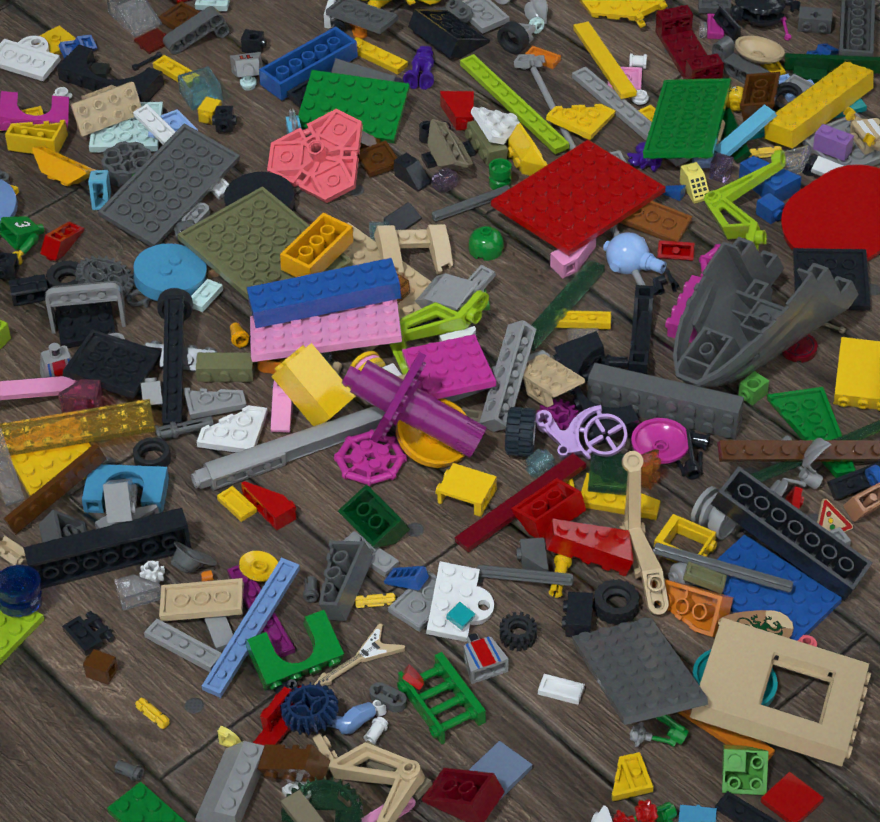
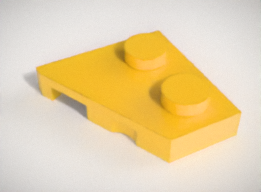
(631, 777)

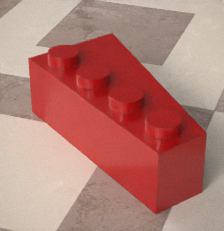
(592, 544)

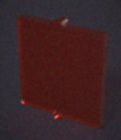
(151, 40)

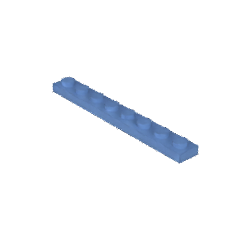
(251, 626)

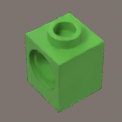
(753, 388)

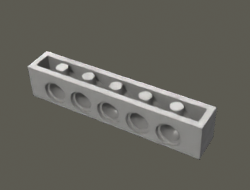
(508, 375)

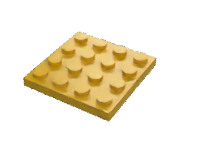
(41, 466)

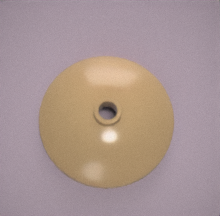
(759, 49)

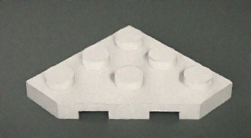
(495, 124)
(234, 431)

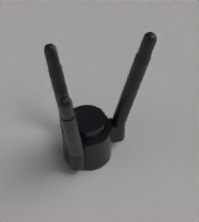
(692, 468)

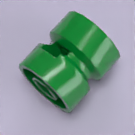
(500, 173)

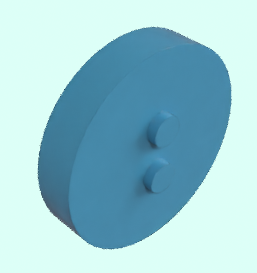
(168, 267)

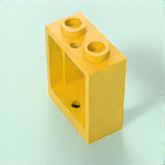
(690, 530)

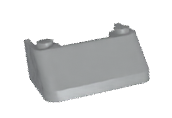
(84, 294)

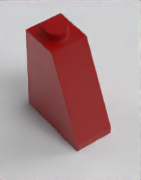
(457, 107)

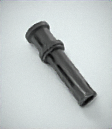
(174, 430)

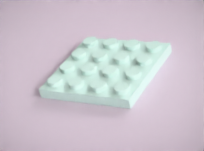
(128, 130)

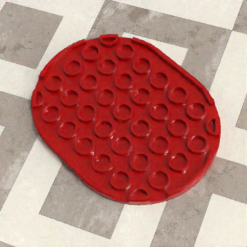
(836, 211)

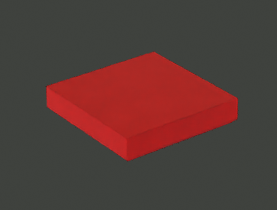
(792, 799)

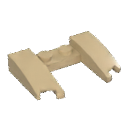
(434, 237)

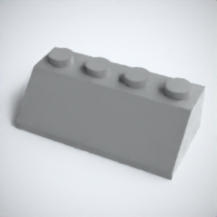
(232, 784)

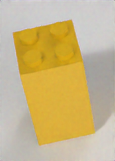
(312, 384)

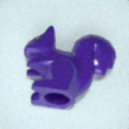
(636, 159)

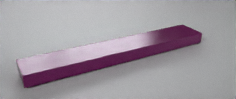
(274, 629)

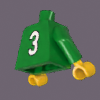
(20, 233)

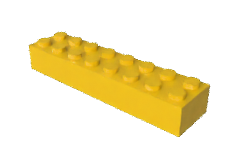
(819, 104)

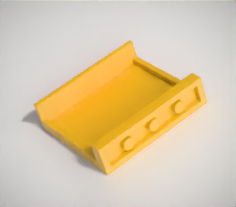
(858, 374)

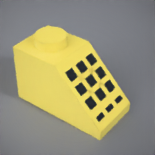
(695, 181)

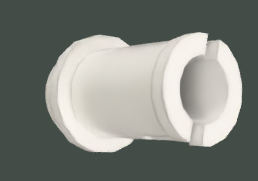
(378, 726)

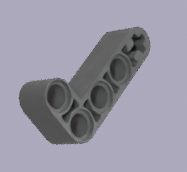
(195, 29)
(734, 65)

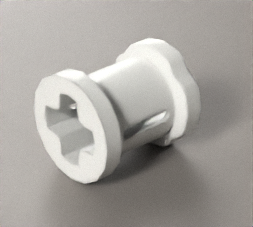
(637, 61)

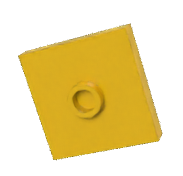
(56, 36)

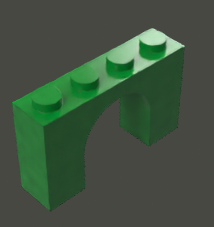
(275, 671)

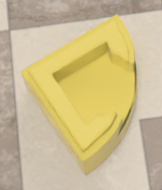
(227, 737)

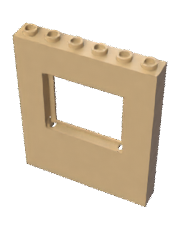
(739, 676)

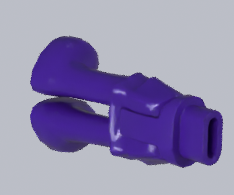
(423, 62)

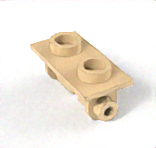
(12, 551)

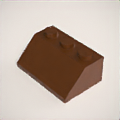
(757, 91)

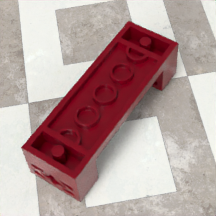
(683, 47)

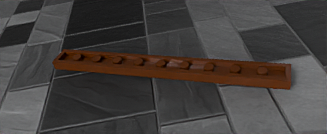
(795, 449)

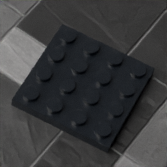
(841, 262)
(114, 362)

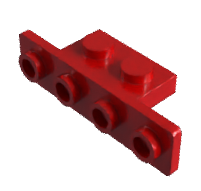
(272, 722)

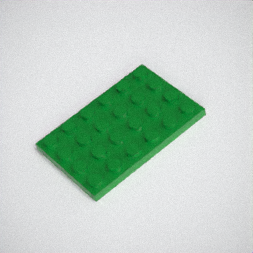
(370, 100)

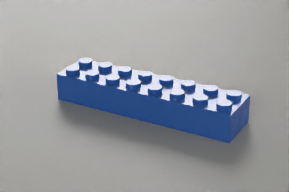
(323, 292)

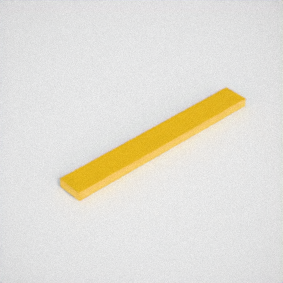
(605, 60)

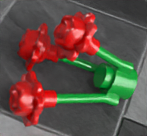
(648, 813)

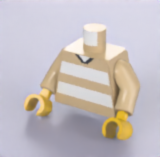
(865, 131)

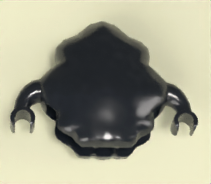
(762, 11)

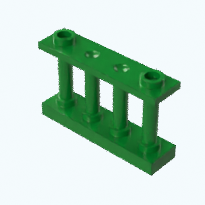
(453, 682)

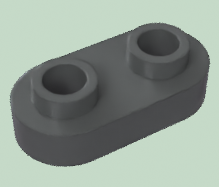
(459, 10)

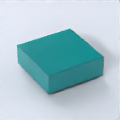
(460, 615)

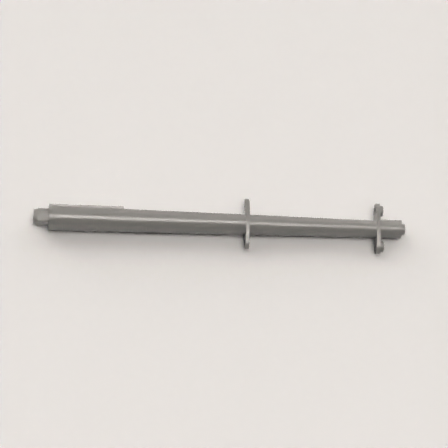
(277, 452)

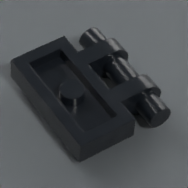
(84, 637)

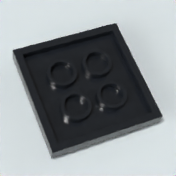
(78, 320)

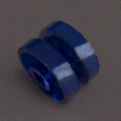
(20, 591)

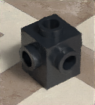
(224, 119)
(9, 265)

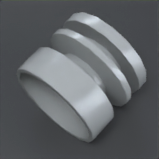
(710, 517)

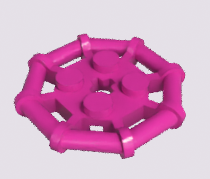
(367, 449)

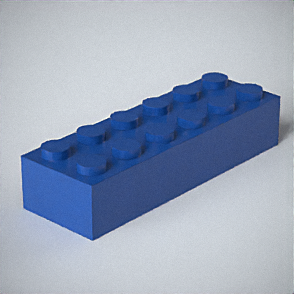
(314, 55)

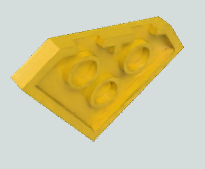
(581, 119)

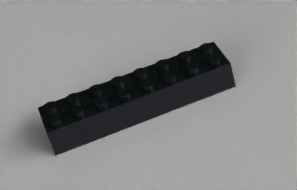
(791, 533)
(108, 548)

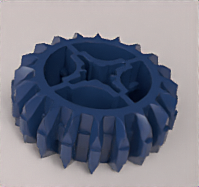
(297, 713)

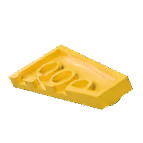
(616, 503)

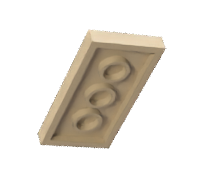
(201, 599)

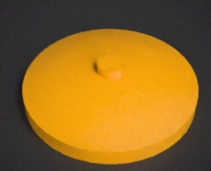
(425, 448)

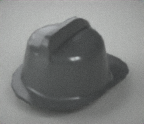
(190, 560)

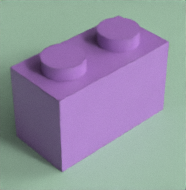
(833, 142)

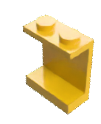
(467, 486)

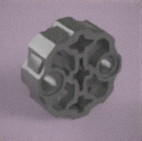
(124, 161)

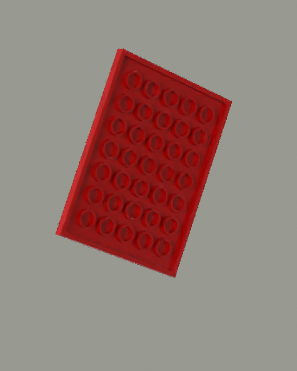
(578, 197)

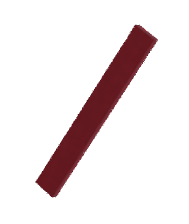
(503, 514)

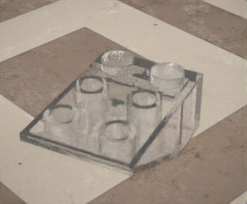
(134, 15)

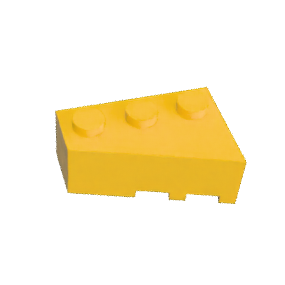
(25, 136)

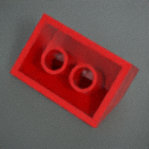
(552, 501)

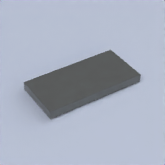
(362, 15)

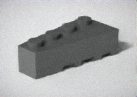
(343, 577)

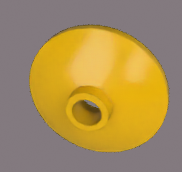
(257, 565)

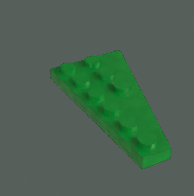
(811, 418)

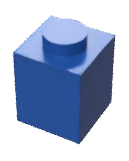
(769, 208)

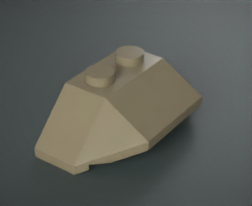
(447, 147)

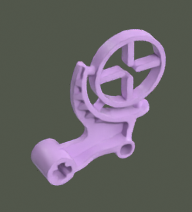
(569, 439)

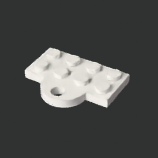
(27, 58)
(452, 586)

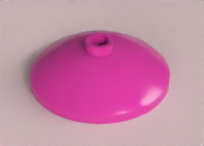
(663, 435)

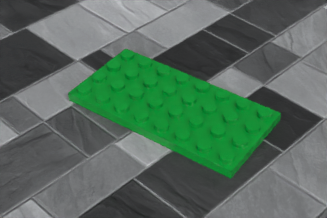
(687, 118)

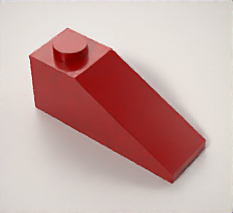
(60, 240)
(270, 504)

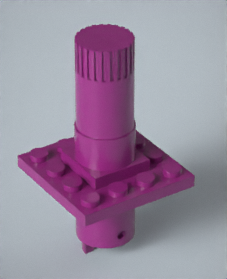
(406, 402)

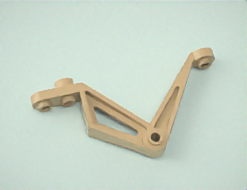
(645, 562)
(404, 780)

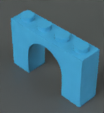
(151, 479)

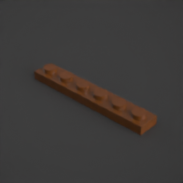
(55, 489)

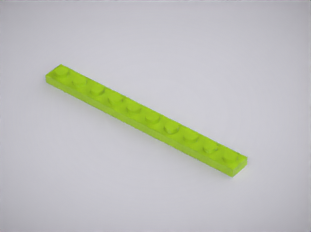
(514, 104)

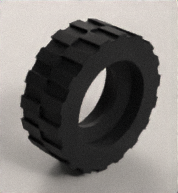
(59, 270)
(616, 588)

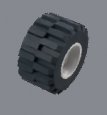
(520, 431)

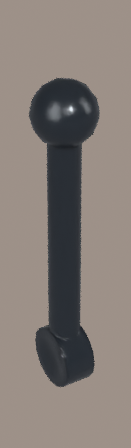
(136, 66)

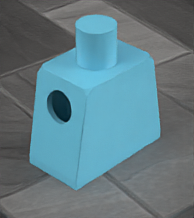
(99, 183)

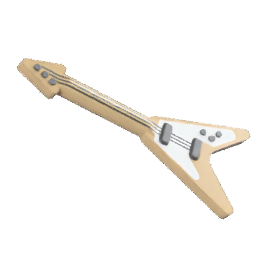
(369, 651)

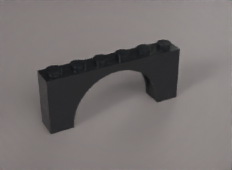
(76, 70)
(578, 356)

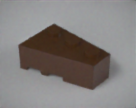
(293, 763)

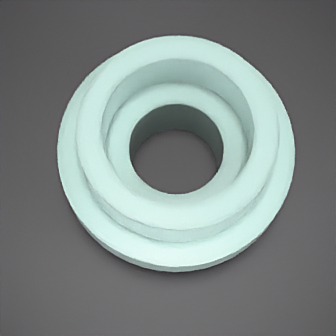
(539, 24)
(248, 82)

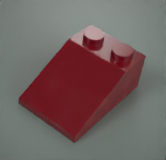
(465, 794)

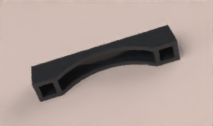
(641, 329)

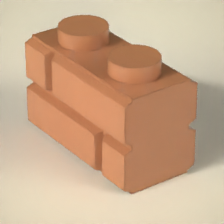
(863, 503)

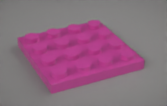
(452, 367)

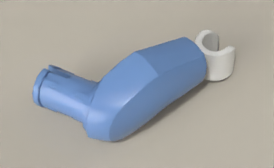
(357, 716)

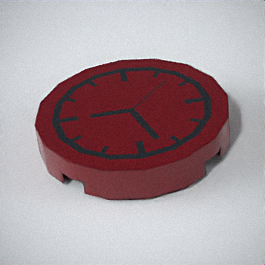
(803, 350)

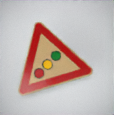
(831, 518)

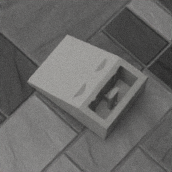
(447, 291)

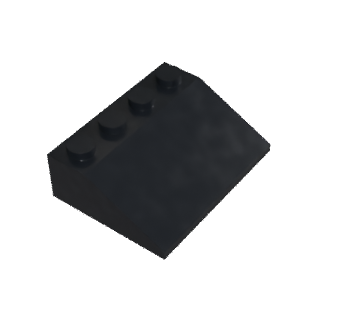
(446, 32)

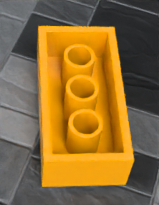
(317, 246)

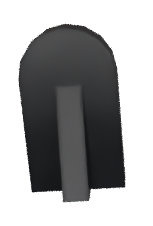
(658, 281)

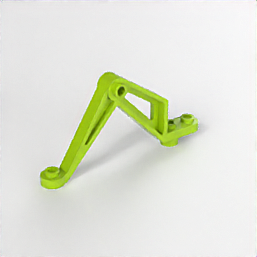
(724, 196)
(451, 322)

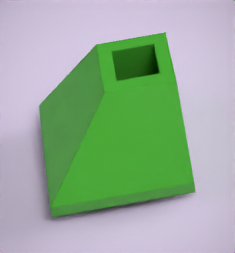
(744, 770)

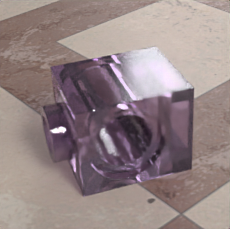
(721, 167)

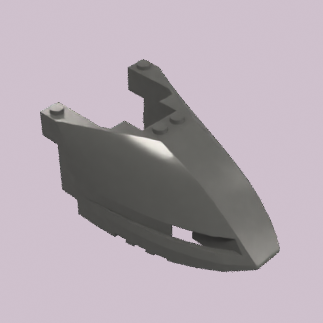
(739, 322)

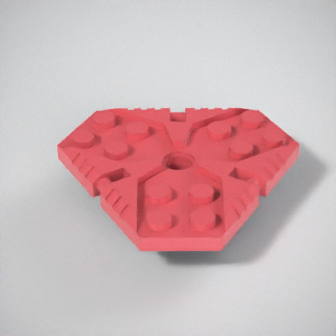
(324, 159)

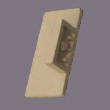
(105, 107)
(548, 379)

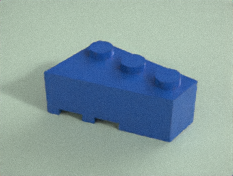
(781, 185)

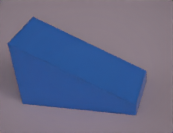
(675, 191)

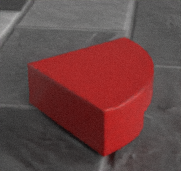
(413, 677)

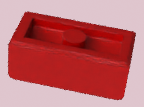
(675, 250)

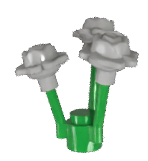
(676, 732)

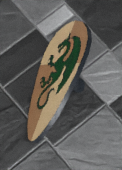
(765, 620)

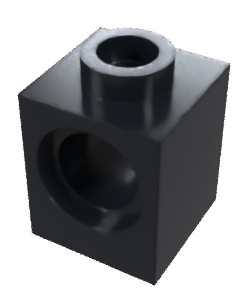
(253, 41)

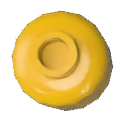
(734, 98)

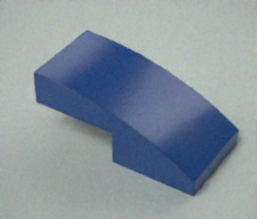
(68, 46)
(824, 49)

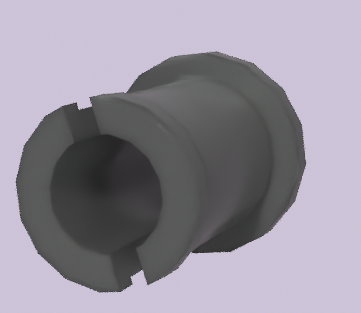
(310, 593)
(134, 772)

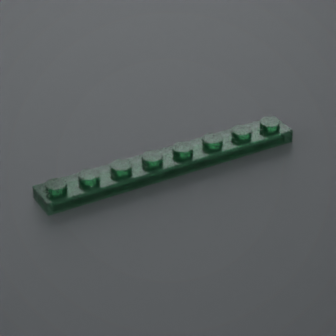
(565, 301)

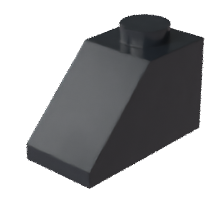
(411, 172)

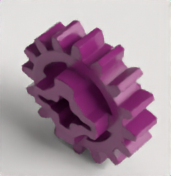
(561, 413)

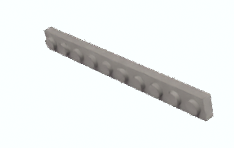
(624, 110)

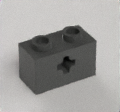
(815, 20)

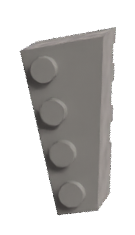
(120, 500)

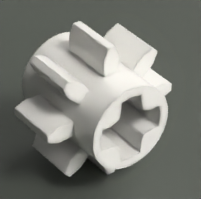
(152, 571)

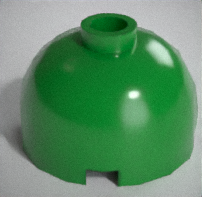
(486, 243)

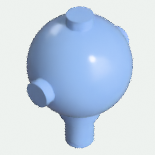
(631, 252)

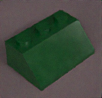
(373, 518)

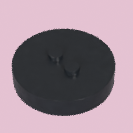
(247, 183)

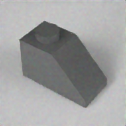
(532, 554)

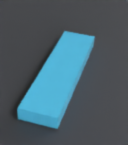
(745, 131)

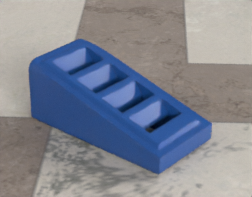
(410, 578)

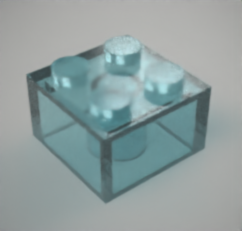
(197, 85)

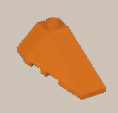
(696, 606)

